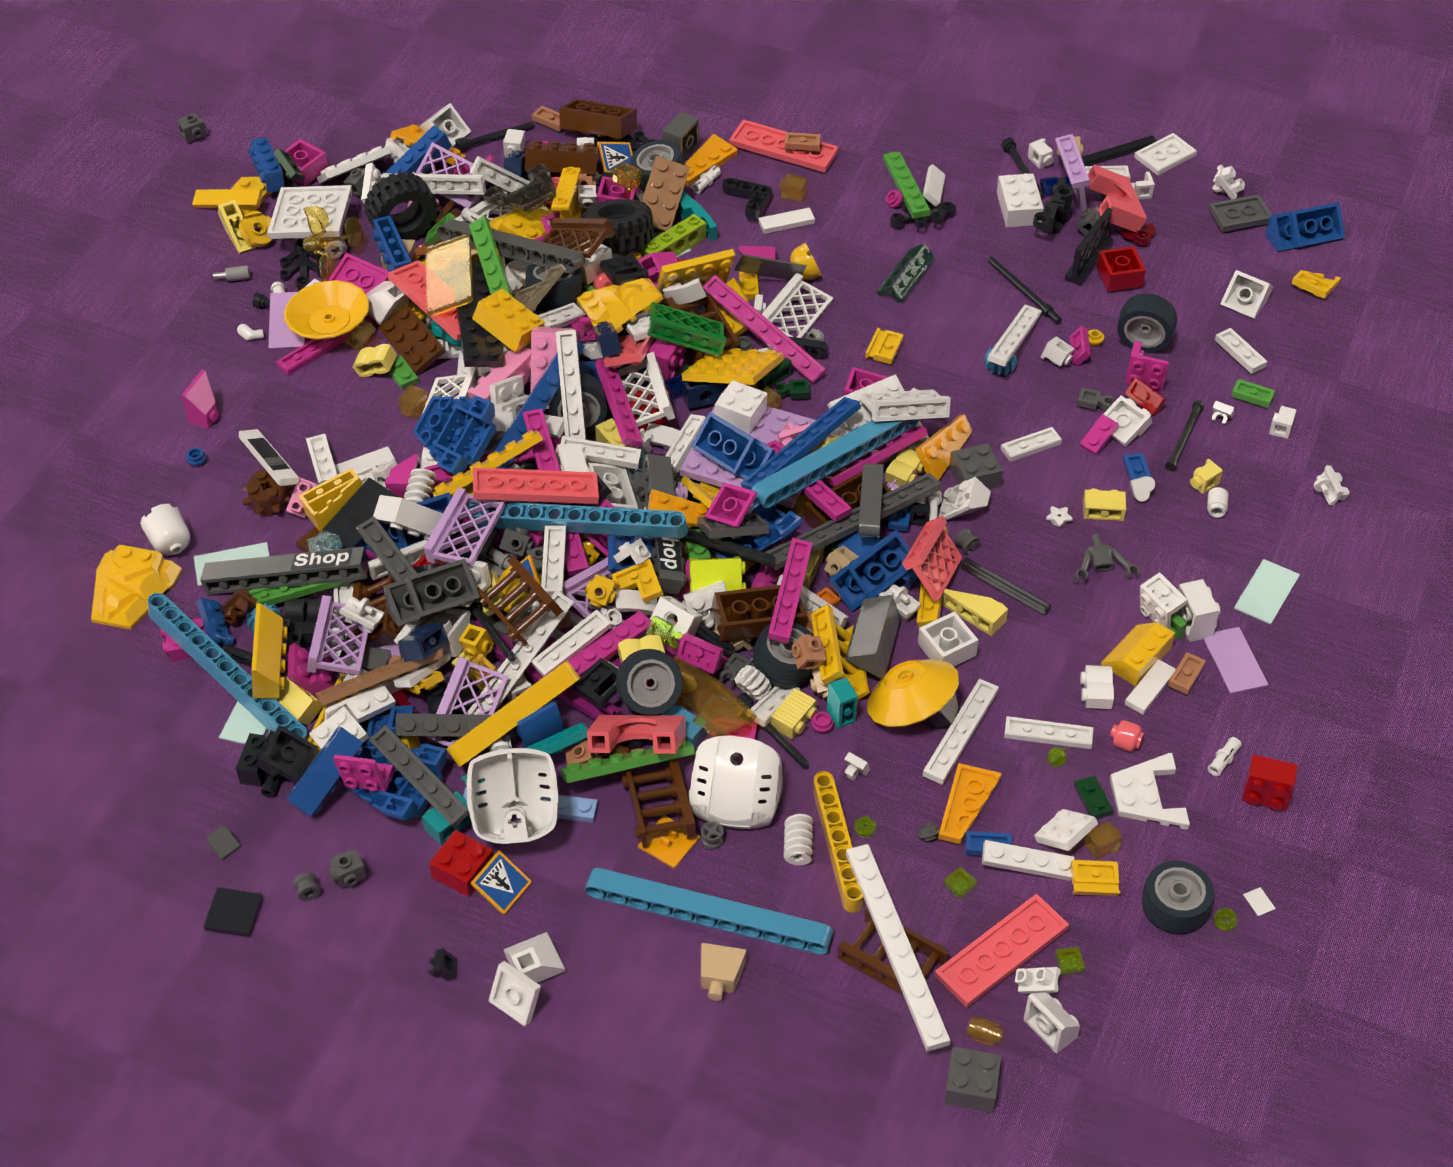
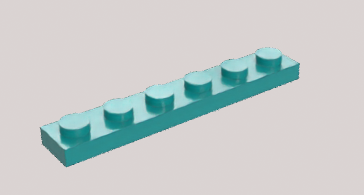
(554, 743)

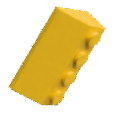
(268, 653)

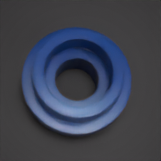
(195, 457)

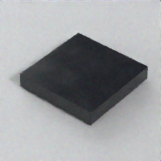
(233, 912)

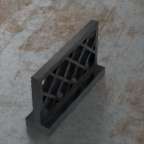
(1088, 250)

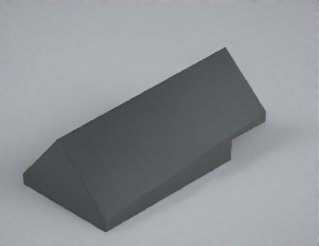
(430, 592)
(874, 635)

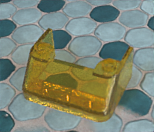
(714, 702)

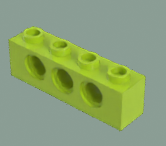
(678, 238)

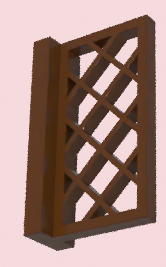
(579, 227)

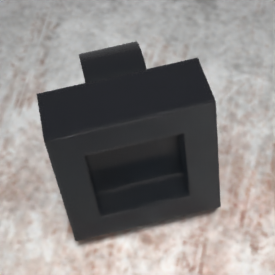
(443, 965)

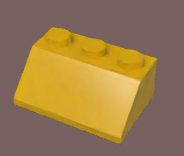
(1140, 651)

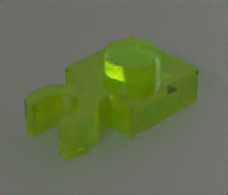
(664, 629)

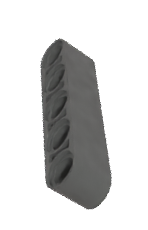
(871, 500)

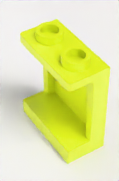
(709, 571)

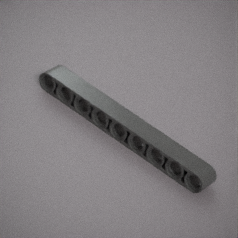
(519, 247)

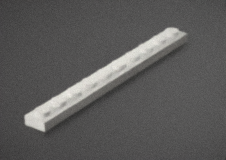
(898, 948)

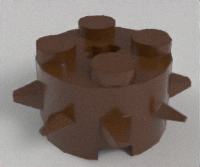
(266, 495)

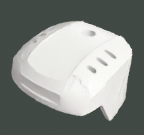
(733, 788)
(512, 789)

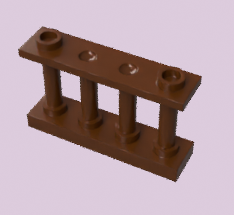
(713, 313)
(362, 590)
(537, 593)
(680, 806)
(876, 969)

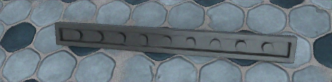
(833, 531)

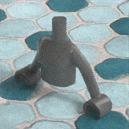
(1102, 560)

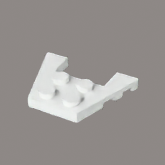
(1138, 795)

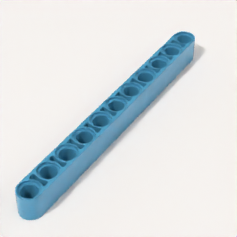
(828, 460)
(586, 517)
(219, 665)
(709, 911)

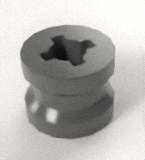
(967, 541)
(709, 830)
(306, 886)

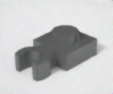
(1091, 399)
(733, 666)

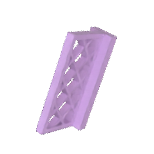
(1074, 167)
(460, 199)
(450, 524)
(577, 584)
(321, 637)
(455, 686)

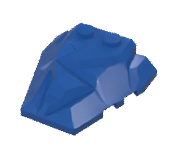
(456, 430)
(780, 529)
(401, 798)

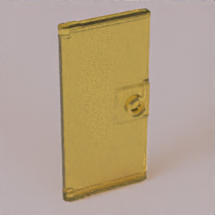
(448, 275)

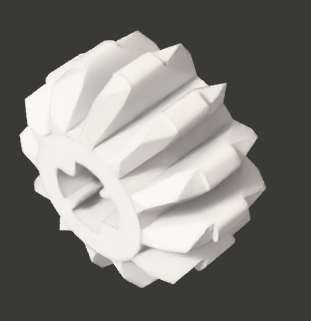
(752, 682)

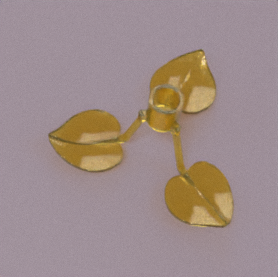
(317, 222)

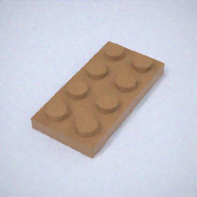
(665, 191)

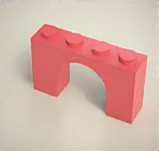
(1120, 197)
(664, 730)

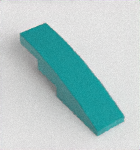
(688, 207)

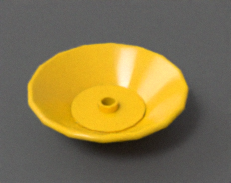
(326, 309)
(912, 692)

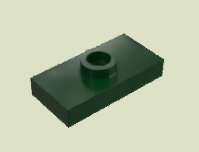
(777, 374)

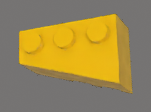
(329, 497)

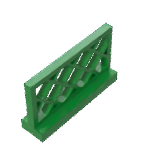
(690, 336)

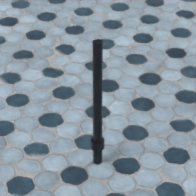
(1046, 309)

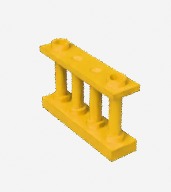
(566, 194)
(832, 667)

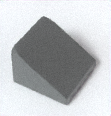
(222, 842)

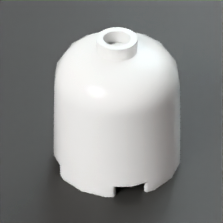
(166, 529)

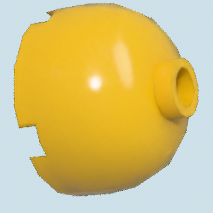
(802, 256)

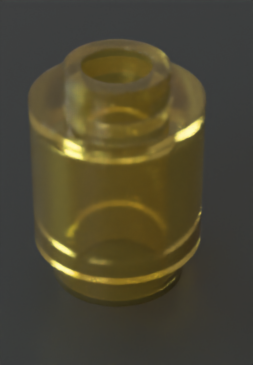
(984, 1030)

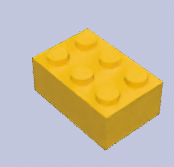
(507, 319)

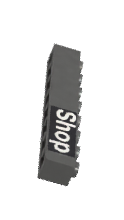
(665, 551)
(285, 570)

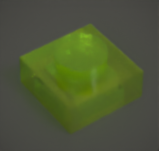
(960, 882)
(1069, 960)

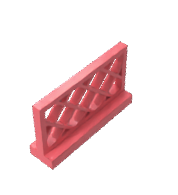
(925, 547)

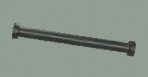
(1171, 464)

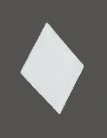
(1259, 901)

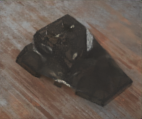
(527, 197)

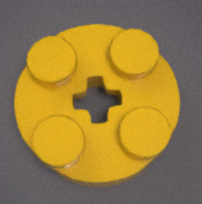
(247, 231)

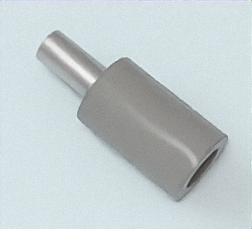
(233, 274)

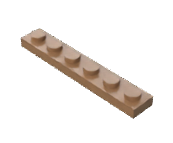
(372, 678)

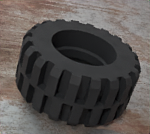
(399, 189)
(629, 219)

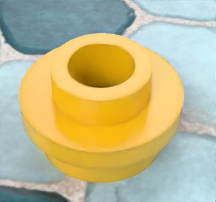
(1095, 338)

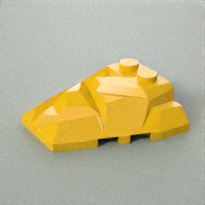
(521, 223)
(619, 303)
(125, 583)

